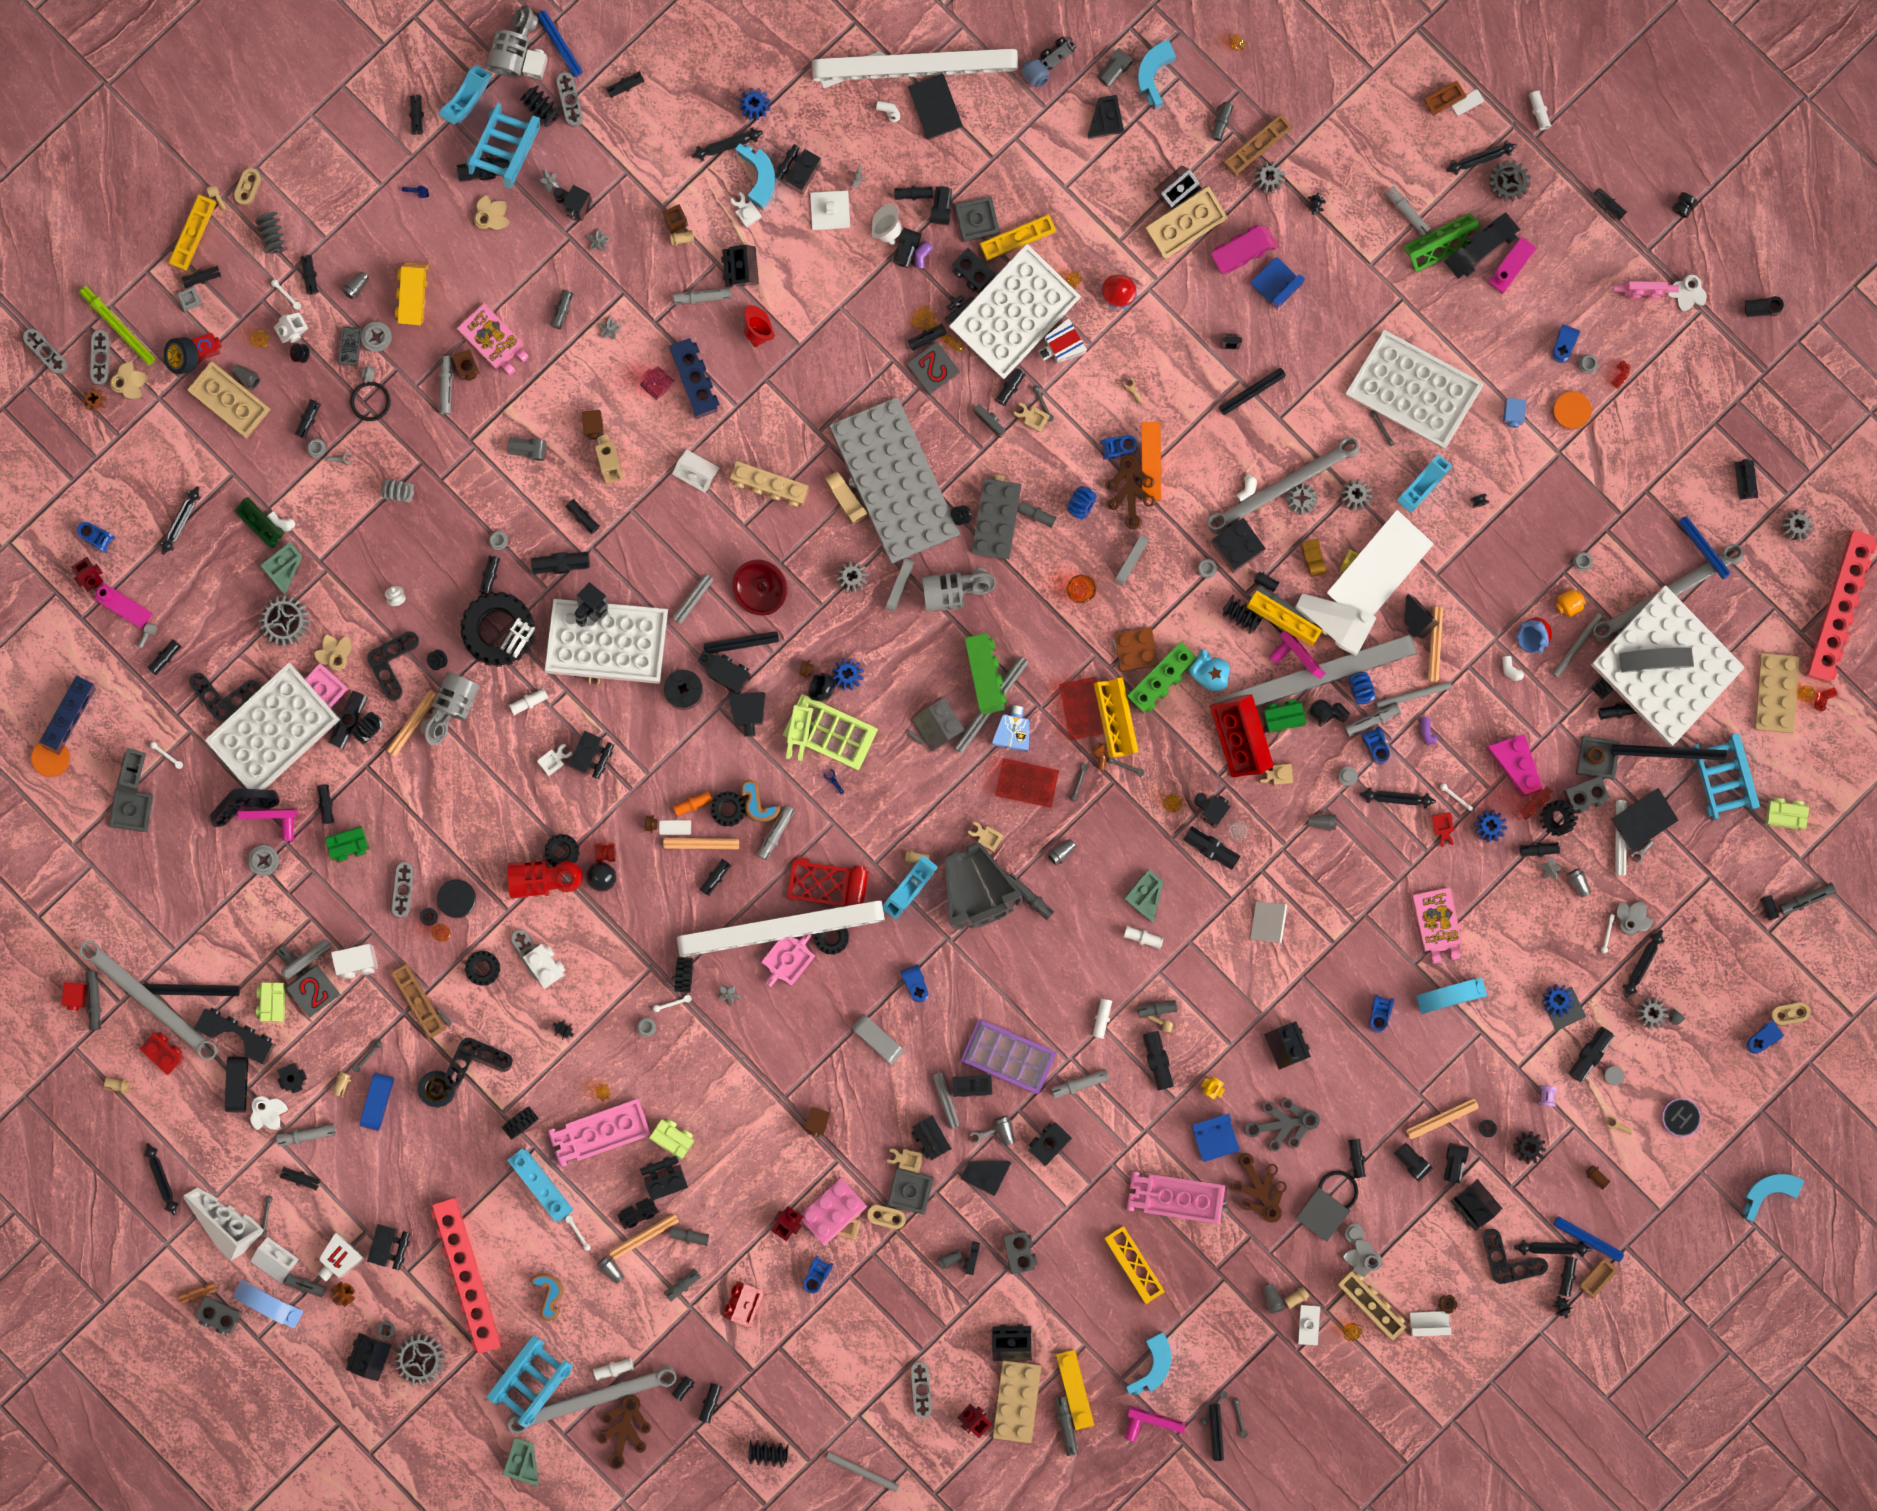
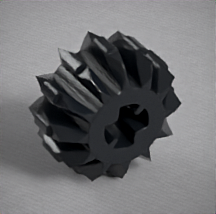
(367, 727)
(1528, 1154)

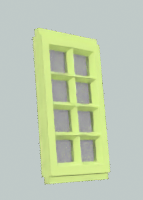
(836, 734)

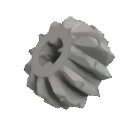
(1276, 180)
(397, 490)
(1361, 491)
(1797, 532)
(855, 582)
(1654, 1007)

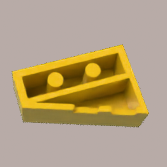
(411, 293)

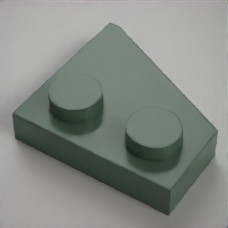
(283, 566)
(1145, 894)
(521, 1462)

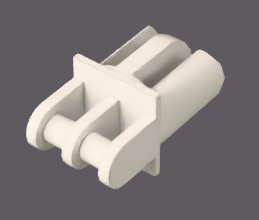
(524, 626)

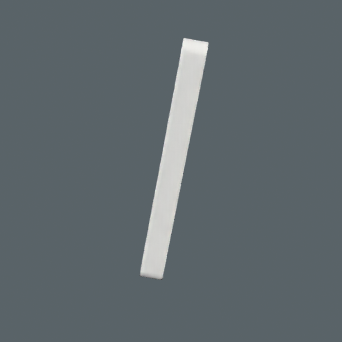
(915, 65)
(780, 928)

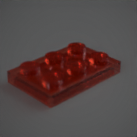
(1081, 708)
(1027, 783)

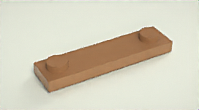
(1258, 145)
(418, 1001)

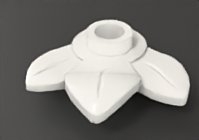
(1688, 296)
(269, 1114)

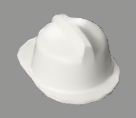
(886, 224)

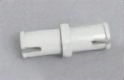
(1539, 110)
(528, 701)
(1143, 937)
(1102, 1018)
(613, 1369)

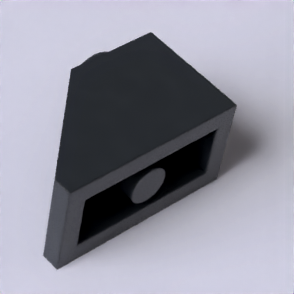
(1417, 618)

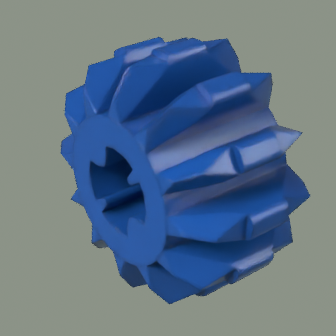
(761, 104)
(1081, 502)
(852, 679)
(1361, 688)
(1495, 822)
(1561, 995)

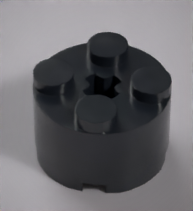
(680, 679)

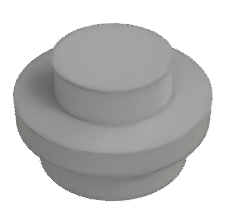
(1588, 364)
(367, 373)
(316, 448)
(498, 540)
(1582, 561)
(1348, 776)
(646, 1027)
(1354, 1232)

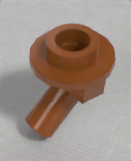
(1099, 751)

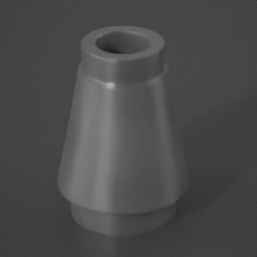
(355, 285)
(247, 377)
(1323, 821)
(1060, 852)
(1579, 882)
(1004, 1128)
(610, 1269)
(1273, 1299)

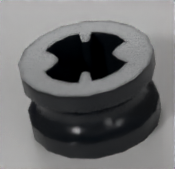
(1479, 500)
(425, 912)
(1485, 1134)

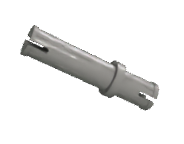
(1402, 205)
(702, 296)
(445, 384)
(1373, 719)
(772, 838)
(1079, 1084)
(305, 1135)

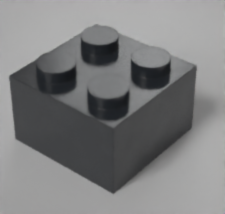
(1238, 545)

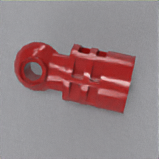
(538, 878)

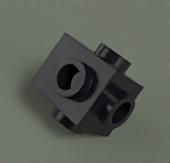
(299, 1078)

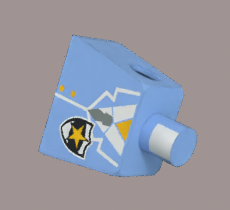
(1013, 731)

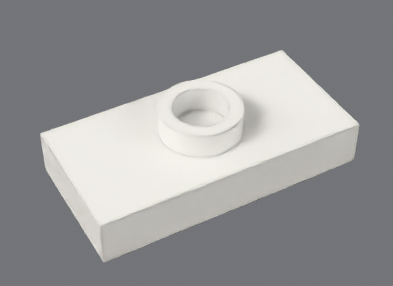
(1309, 1325)

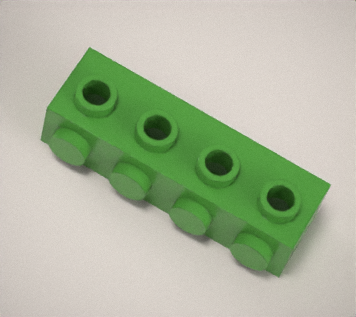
(985, 673)
(1161, 678)

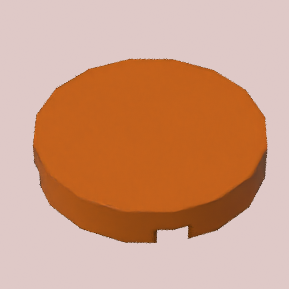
(1572, 410)
(49, 763)

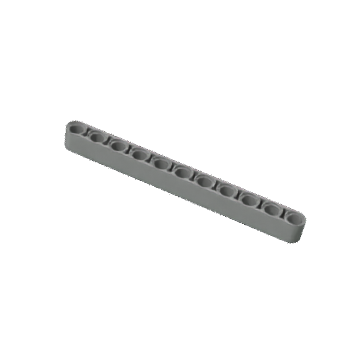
(1334, 670)

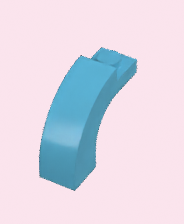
(1155, 59)
(467, 96)
(765, 186)
(1424, 483)
(910, 887)
(1451, 995)
(1780, 1183)
(1161, 1364)

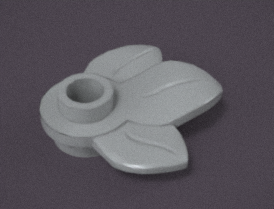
(1633, 915)
(1360, 1258)

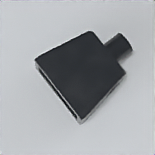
(748, 711)

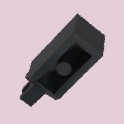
(724, 671)

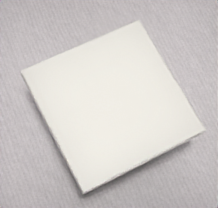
(830, 210)
(1268, 922)

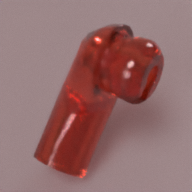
(1623, 375)
(1822, 698)

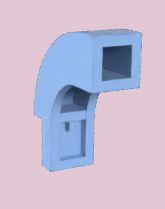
(267, 1304)

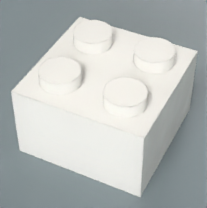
(354, 961)

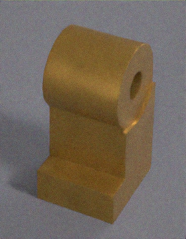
(1313, 557)

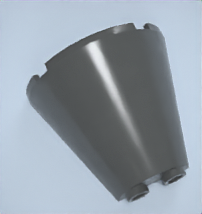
(978, 888)

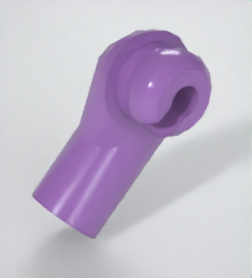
(921, 252)
(1426, 731)

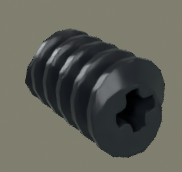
(540, 106)
(1241, 615)
(767, 1453)

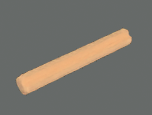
(1435, 645)
(412, 723)
(700, 843)
(1442, 1118)
(644, 1236)

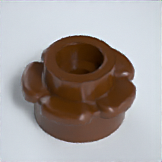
(806, 668)
(1590, 755)
(651, 823)
(1442, 1305)

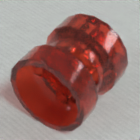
(605, 852)

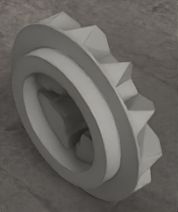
(378, 328)
(1295, 504)
(254, 860)

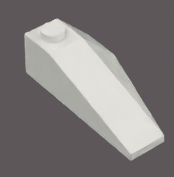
(1342, 622)
(225, 1227)

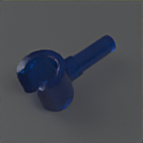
(422, 191)
(834, 781)

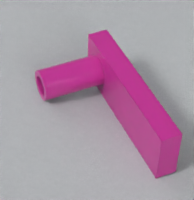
(1512, 265)
(123, 606)
(1291, 643)
(286, 814)
(1138, 1415)

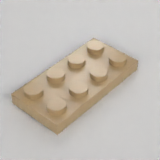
(1186, 222)
(229, 399)
(1777, 693)
(1017, 1401)

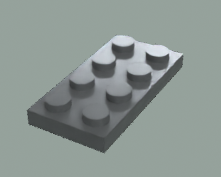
(996, 518)

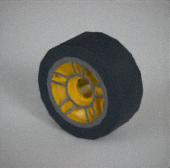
(181, 355)

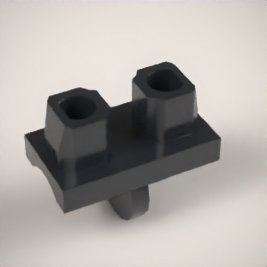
(955, 302)

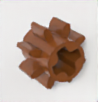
(90, 396)
(342, 1294)

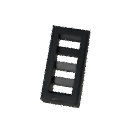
(1231, 341)

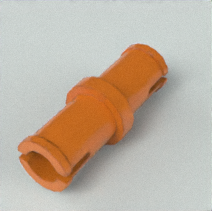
(692, 803)

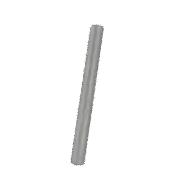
(980, 719)

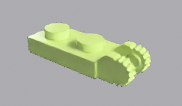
(799, 730)

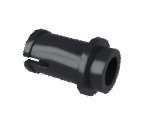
(1266, 581)
(1770, 908)
(683, 1388)

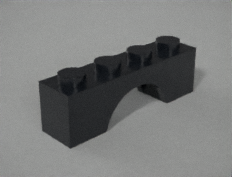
(256, 1047)

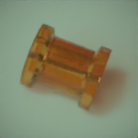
(447, 933)

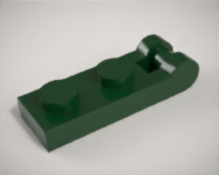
(259, 522)

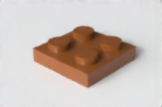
(1136, 649)

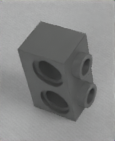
(130, 771)
(1584, 790)
(1014, 1253)
(220, 1310)

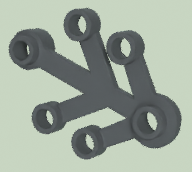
(1285, 1124)

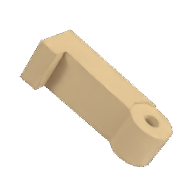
(846, 498)

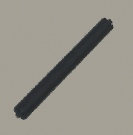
(1669, 752)
(201, 990)

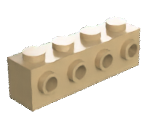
(769, 484)
(1371, 1305)

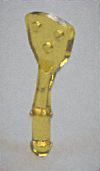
(931, 324)

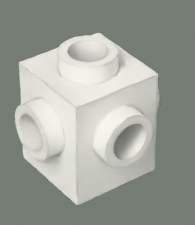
(290, 327)

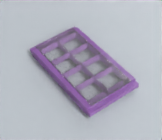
(1008, 1056)

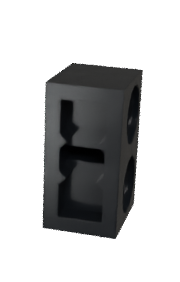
(977, 267)
(972, 1086)

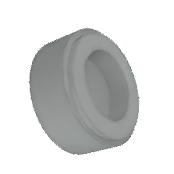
(1207, 568)
(1614, 1075)

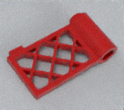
(853, 884)

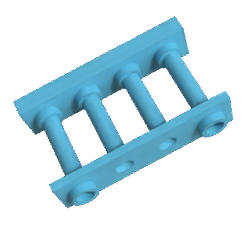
(516, 158)
(1744, 781)
(540, 1185)
(511, 1379)

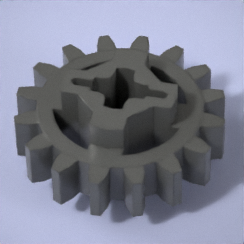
(1515, 185)

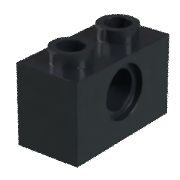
(1060, 1139)

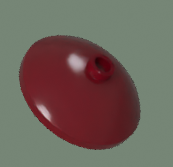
(752, 594)

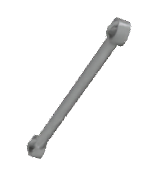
(1283, 485)
(1677, 587)
(148, 1000)
(597, 1397)

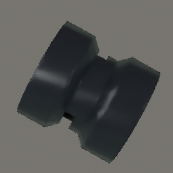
(1684, 205)

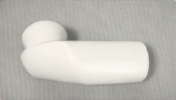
(890, 109)
(1250, 488)
(286, 525)
(1510, 671)

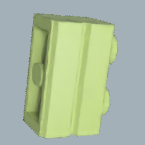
(1787, 814)
(271, 1002)
(672, 1139)

